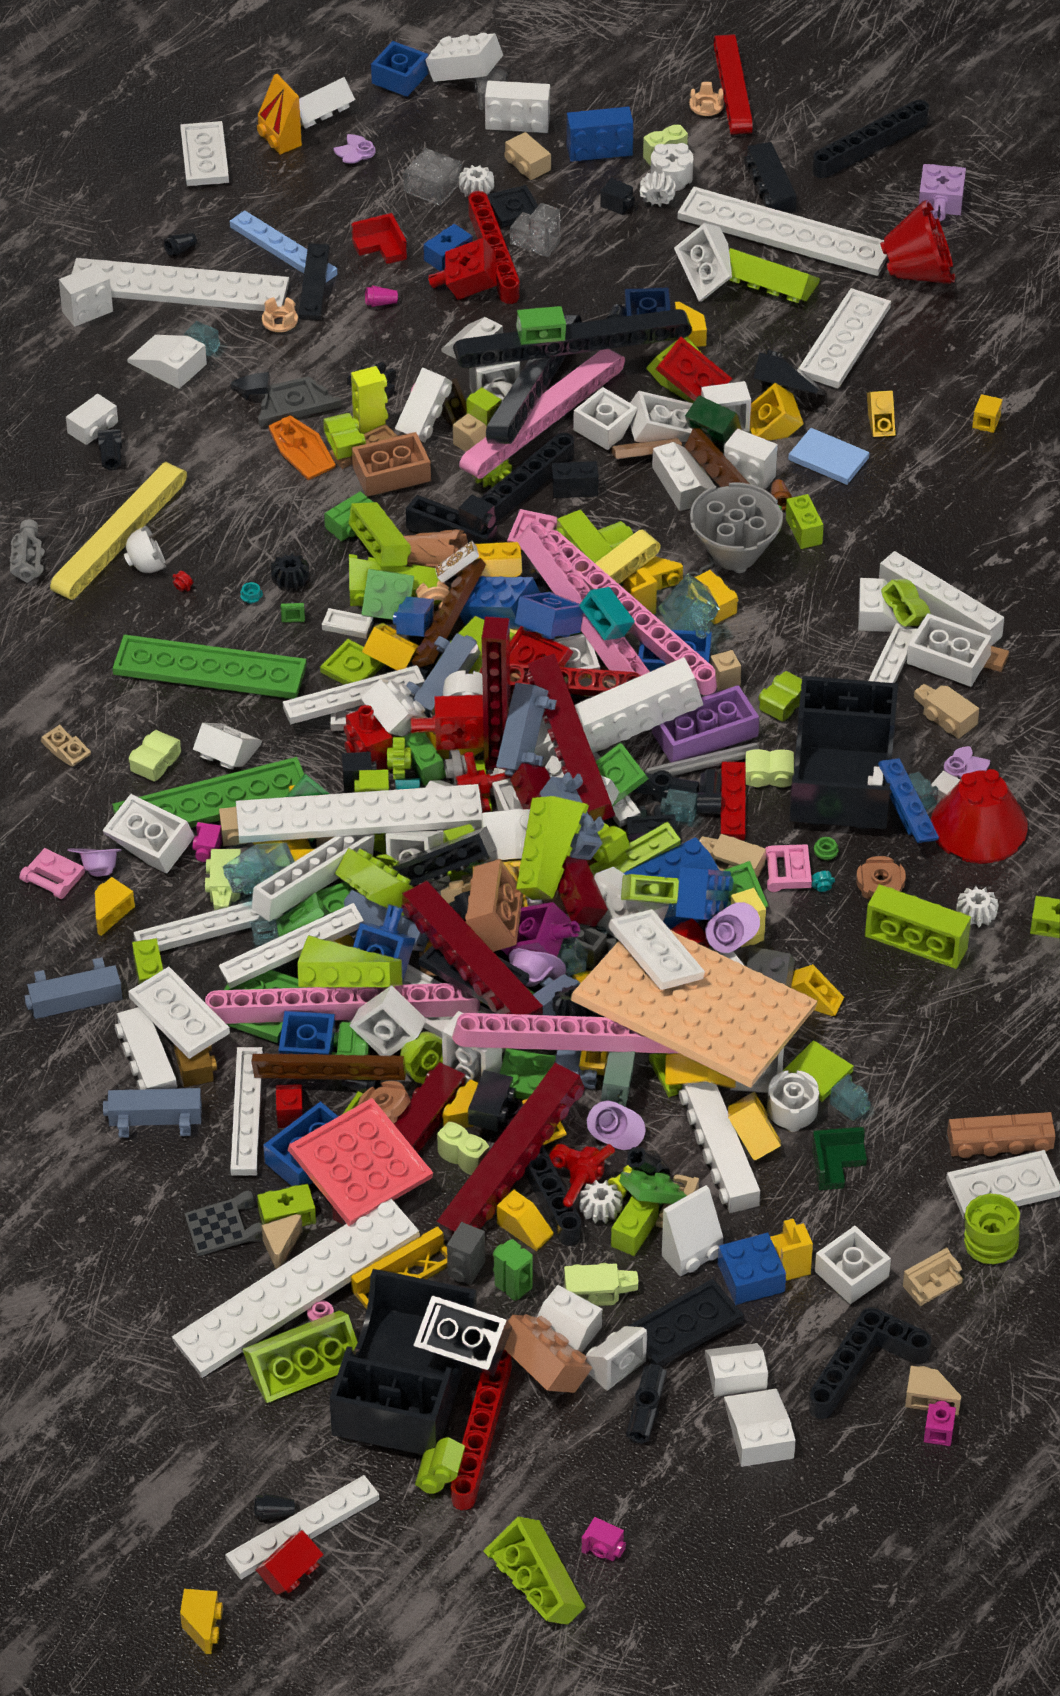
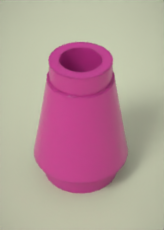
(380, 296)

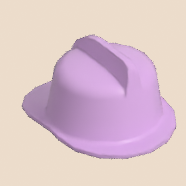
(98, 861)
(732, 927)
(537, 965)
(616, 1125)

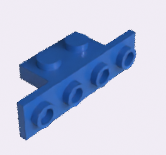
(907, 802)

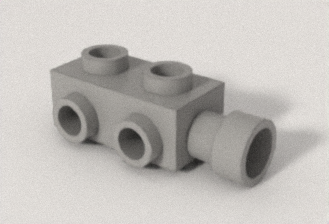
(26, 552)

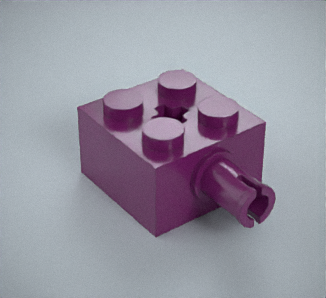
(543, 929)

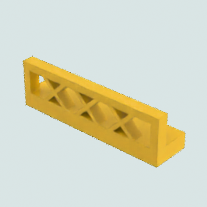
(402, 1259)

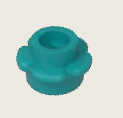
(251, 592)
(822, 881)

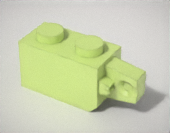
(218, 884)
(599, 1282)

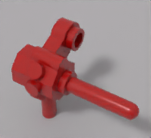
(479, 777)
(584, 1166)

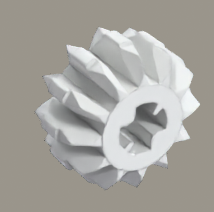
(476, 180)
(657, 188)
(978, 905)
(600, 1201)

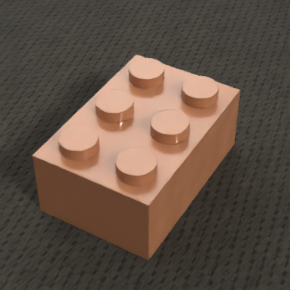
(391, 464)
(494, 905)
(546, 1354)

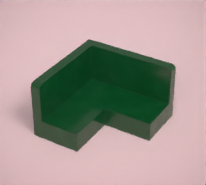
(714, 420)
(834, 1151)

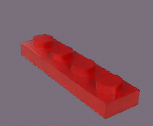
(733, 799)

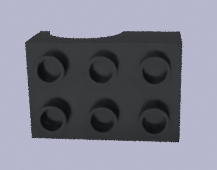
(840, 739)
(387, 1386)

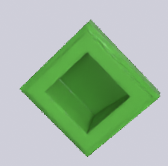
(293, 612)

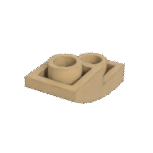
(64, 746)

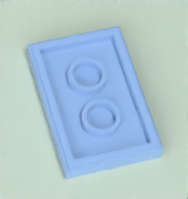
(828, 456)

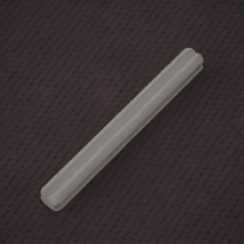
(705, 761)

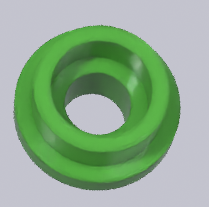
(826, 848)

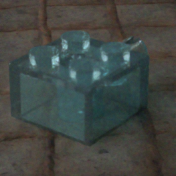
(689, 607)
(256, 866)

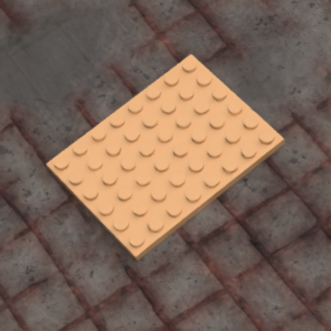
(725, 1021)

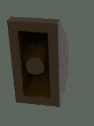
(454, 405)

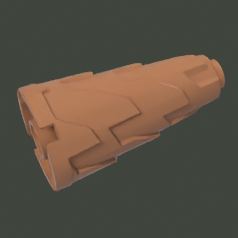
(434, 547)

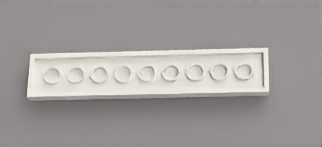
(784, 230)
(190, 285)
(358, 813)
(293, 1288)

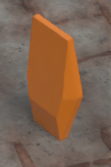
(301, 447)

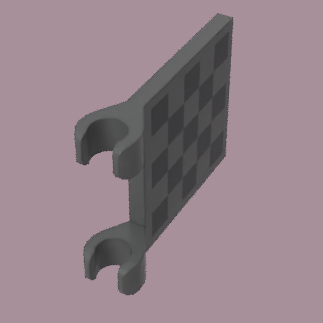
(221, 1225)

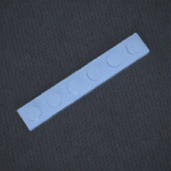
(274, 242)

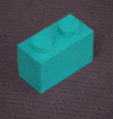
(607, 613)

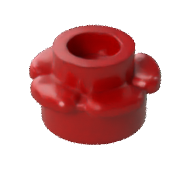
(182, 581)

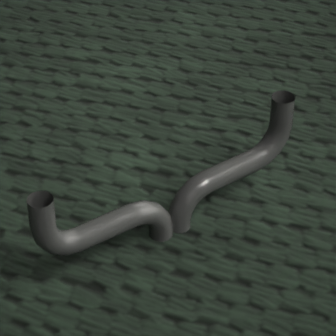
(701, 569)

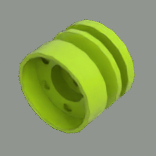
(991, 1228)

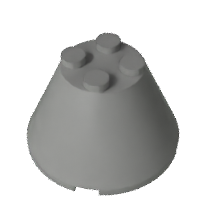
(736, 523)

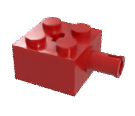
(467, 269)
(455, 722)
(367, 735)

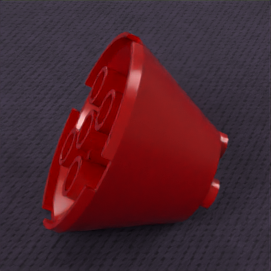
(919, 248)
(980, 819)

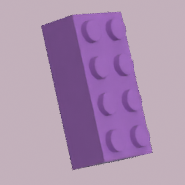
(719, 723)

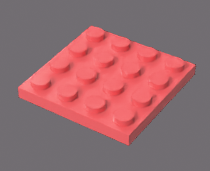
(360, 1161)

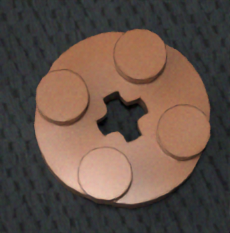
(874, 867)
(390, 1098)

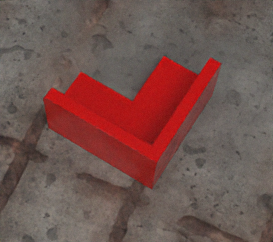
(381, 235)

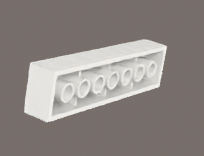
(631, 708)

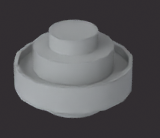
(455, 765)

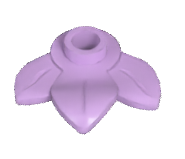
(356, 149)
(964, 762)

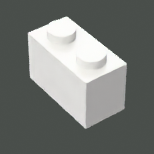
(90, 417)

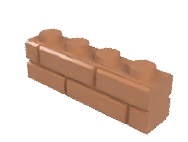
(1001, 1134)

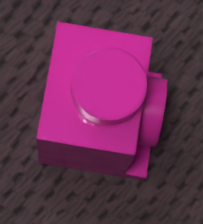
(208, 837)
(940, 1423)
(603, 1540)

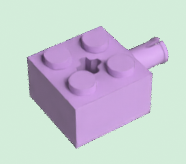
(943, 188)

